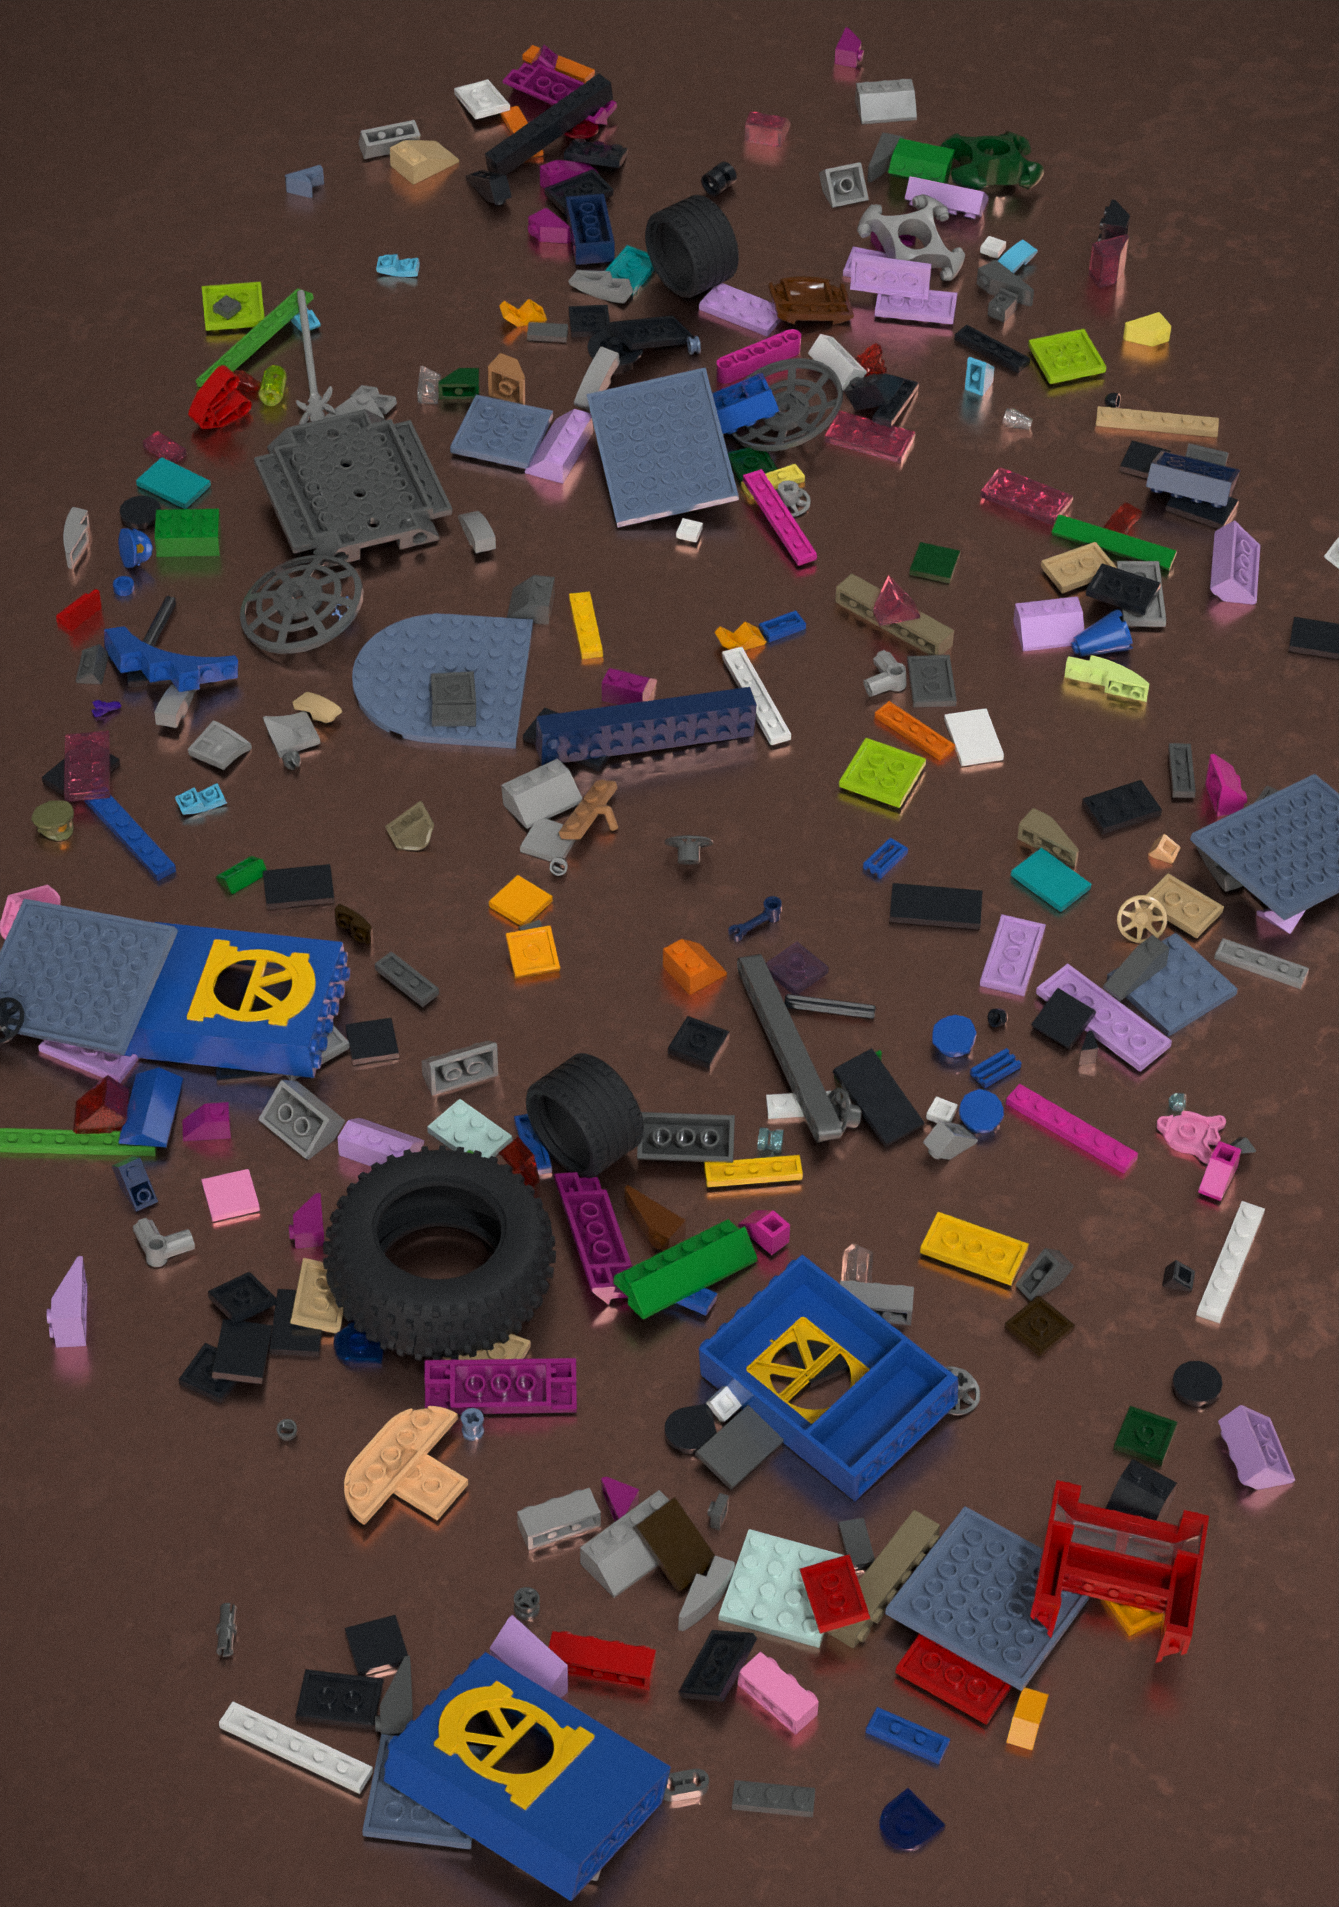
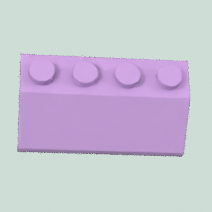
(956, 198)
(562, 446)
(1235, 565)

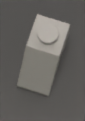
(949, 1140)

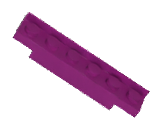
(552, 87)
(594, 1232)
(502, 1385)

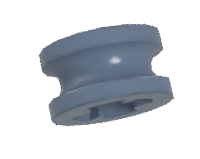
(693, 345)

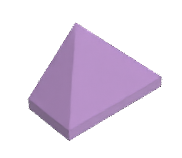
(1287, 925)

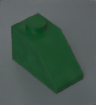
(460, 384)

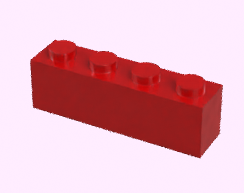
(605, 1660)

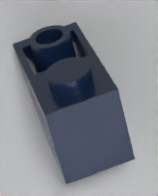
(135, 1183)

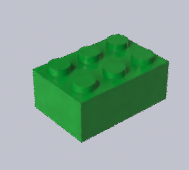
(187, 532)

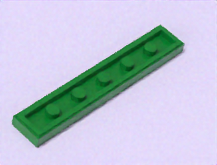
(1113, 542)

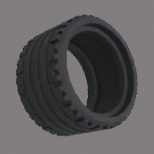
(692, 246)
(584, 1115)

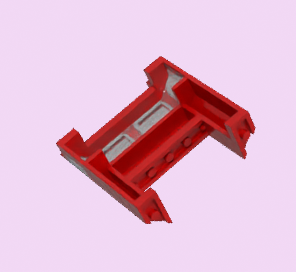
(1121, 1562)

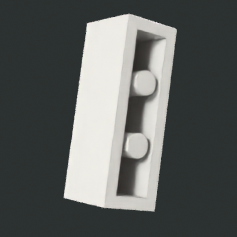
(832, 354)

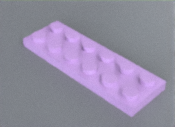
(1113, 1022)

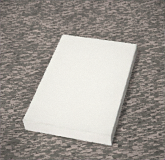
(481, 99)
(973, 737)

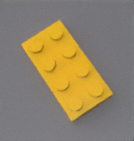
(974, 1248)

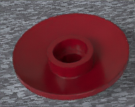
(583, 130)

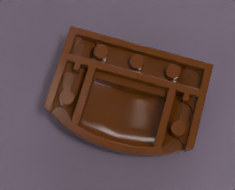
(810, 299)

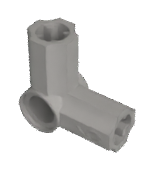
(891, 676)
(158, 1247)

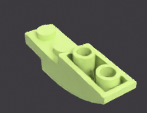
(1115, 677)

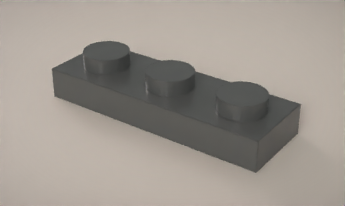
(1181, 770)
(406, 979)
(773, 1798)

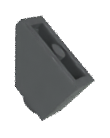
(1044, 1273)

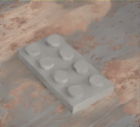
(1156, 613)

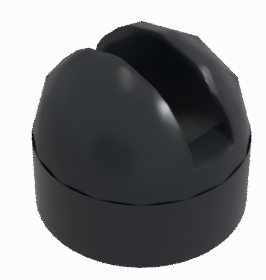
(1113, 400)
(995, 1015)

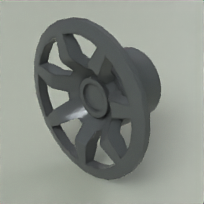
(689, 850)
(847, 1113)
(965, 1383)

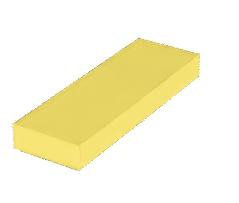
(775, 477)

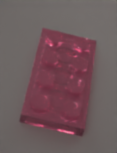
(868, 437)
(1026, 496)
(87, 766)

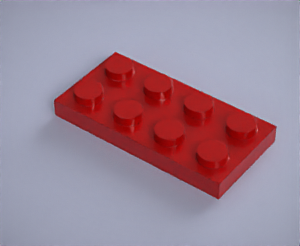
(953, 1679)

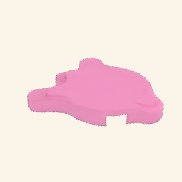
(1192, 1133)

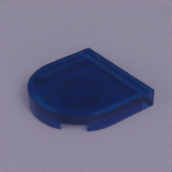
(356, 1349)
(908, 1822)

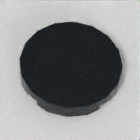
(139, 512)
(1197, 1383)

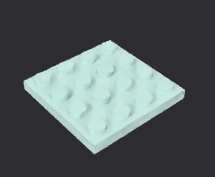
(769, 1588)

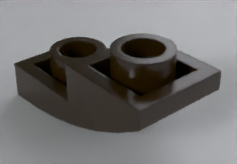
(351, 920)

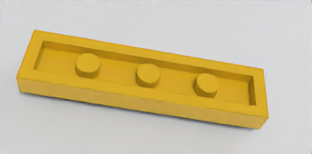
(585, 625)
(753, 1171)

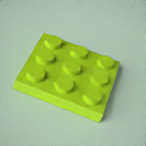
(245, 293)
(1067, 356)
(882, 772)

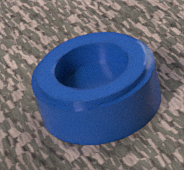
(123, 586)

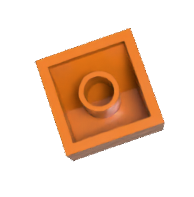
(691, 965)

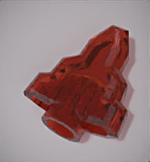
(872, 360)

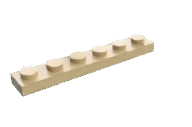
(1157, 421)

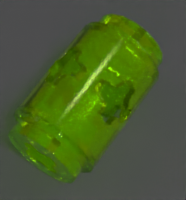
(273, 385)

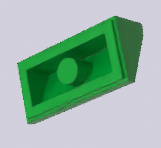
(242, 874)

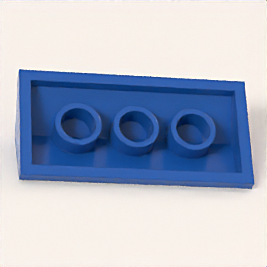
(151, 1108)

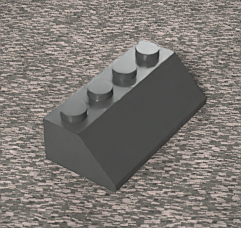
(687, 1137)

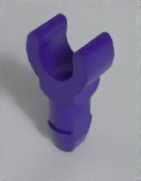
(103, 707)

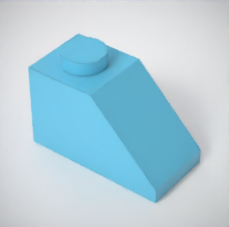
(978, 376)

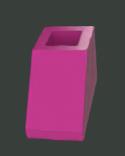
(1220, 1170)
(767, 1229)

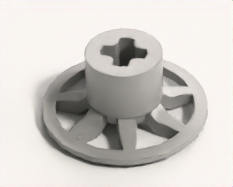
(790, 494)

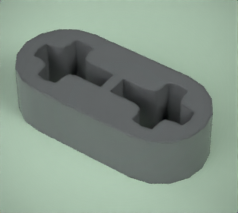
(684, 1785)

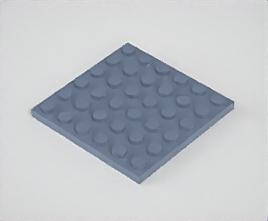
(978, 1599)

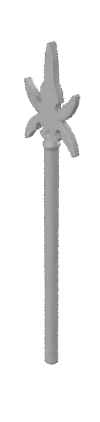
(315, 405)

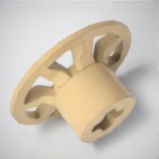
(1141, 917)

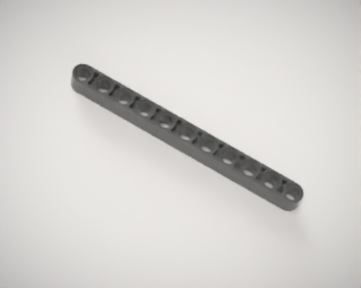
(789, 1048)

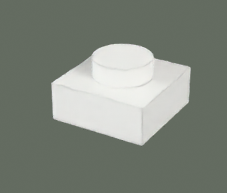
(993, 247)
(689, 530)
(941, 1110)
(723, 1403)

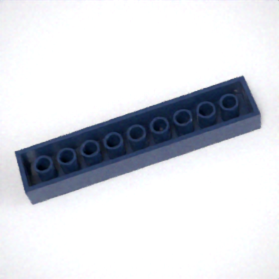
(646, 725)

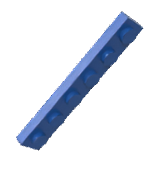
(132, 837)

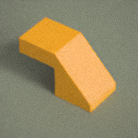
(526, 313)
(745, 636)
(1027, 1718)

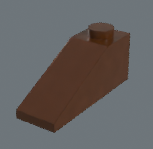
(657, 1223)

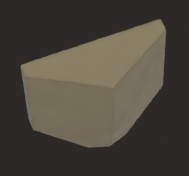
(412, 828)

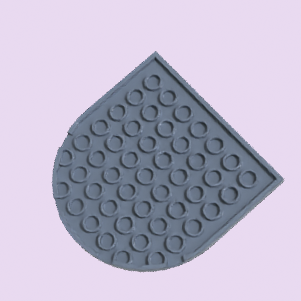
(396, 670)

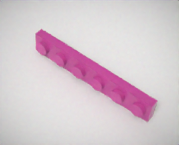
(779, 517)
(1071, 1128)

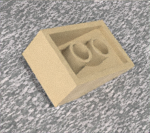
(420, 159)

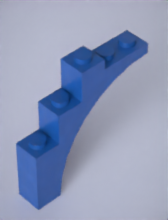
(159, 665)

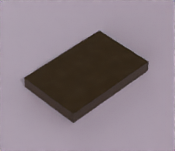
(675, 1544)

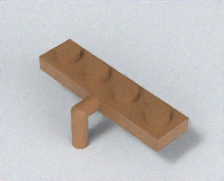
(589, 808)

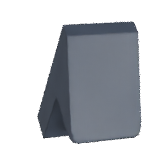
(304, 180)

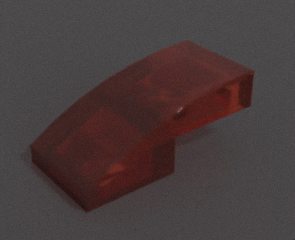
(1123, 518)

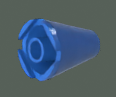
(1103, 637)

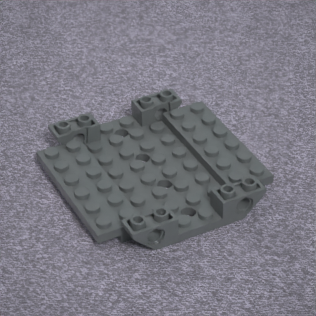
(384, 466)

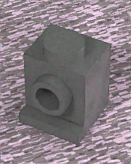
(1003, 305)

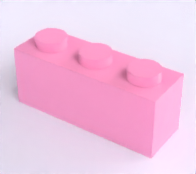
(778, 1692)

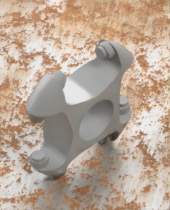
(916, 224)

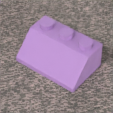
(1048, 623)
(372, 1142)
(1255, 1449)
(530, 1657)

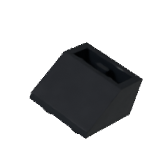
(1114, 222)

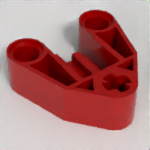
(218, 401)

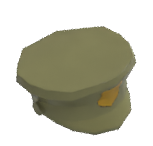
(54, 820)

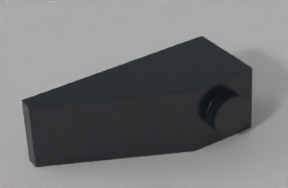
(490, 185)

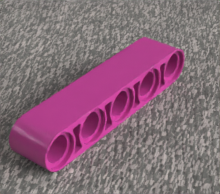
(753, 357)

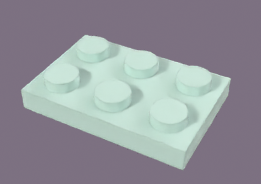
(469, 1129)

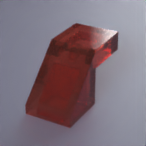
(522, 1161)

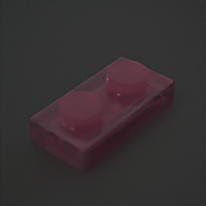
(164, 447)

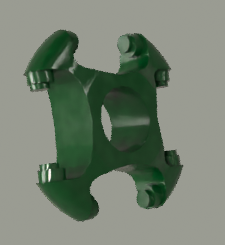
(993, 161)

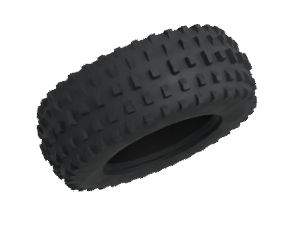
(439, 1314)

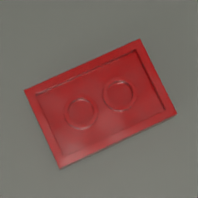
(834, 1593)

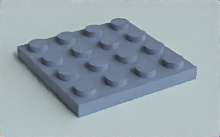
(501, 431)
(1181, 989)
(400, 1818)

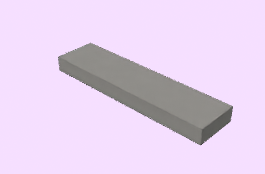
(1261, 963)

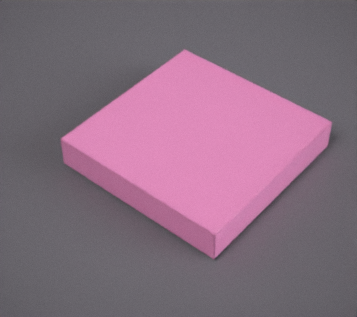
(230, 1195)

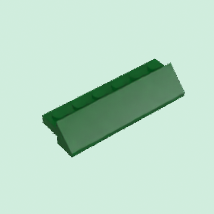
(686, 1268)

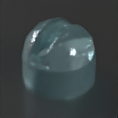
(1177, 1102)

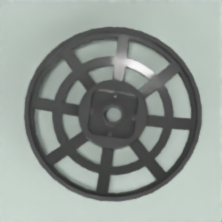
(796, 403)
(292, 608)

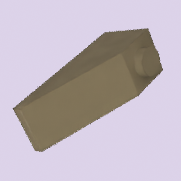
(1043, 832)

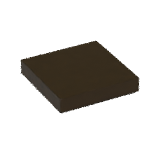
(1039, 1326)

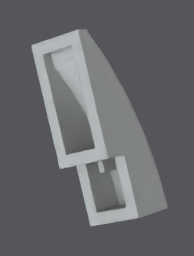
(602, 285)
(597, 376)
(478, 531)
(75, 534)
(173, 707)
(706, 1592)

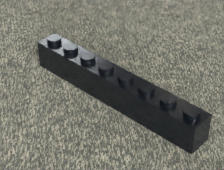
(549, 125)

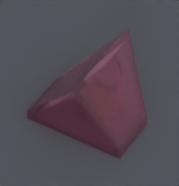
(894, 604)

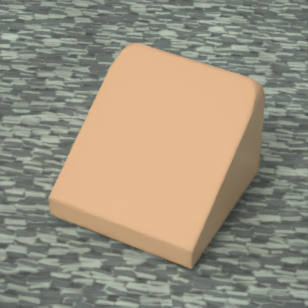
(1164, 849)

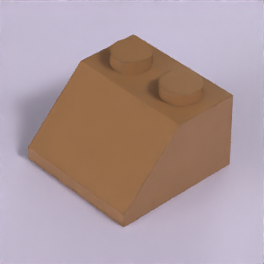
(506, 379)

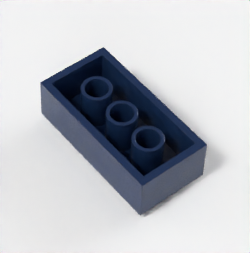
(590, 229)

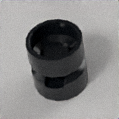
(718, 178)

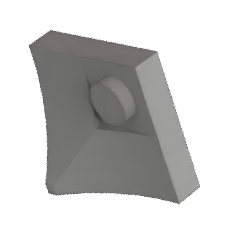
(291, 732)
(219, 745)

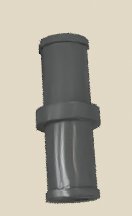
(226, 1629)

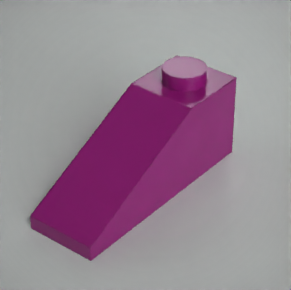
(561, 170)

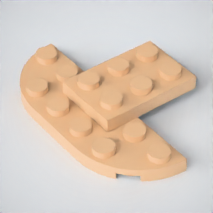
(400, 1465)

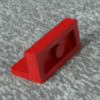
(80, 610)

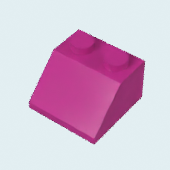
(1224, 787)

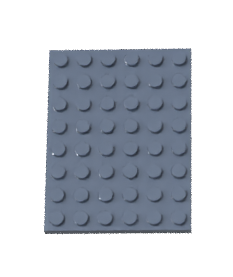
(662, 447)
(1281, 846)
(81, 973)

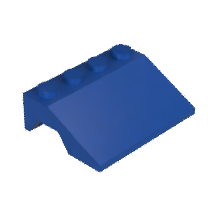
(744, 403)

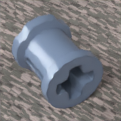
(472, 1424)

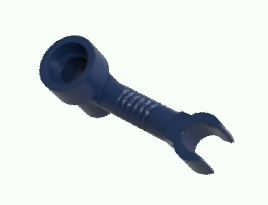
(771, 912)

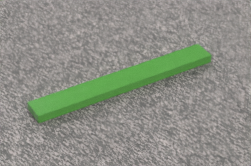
(258, 335)
(68, 1142)

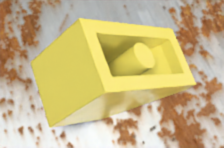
(1148, 330)

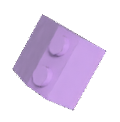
(69, 1308)

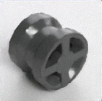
(528, 1597)

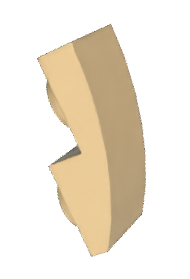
(319, 707)

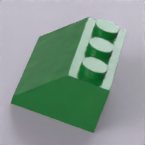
(921, 161)

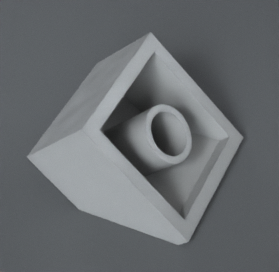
(844, 185)

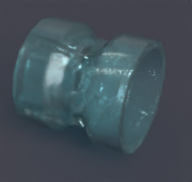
(776, 1140)

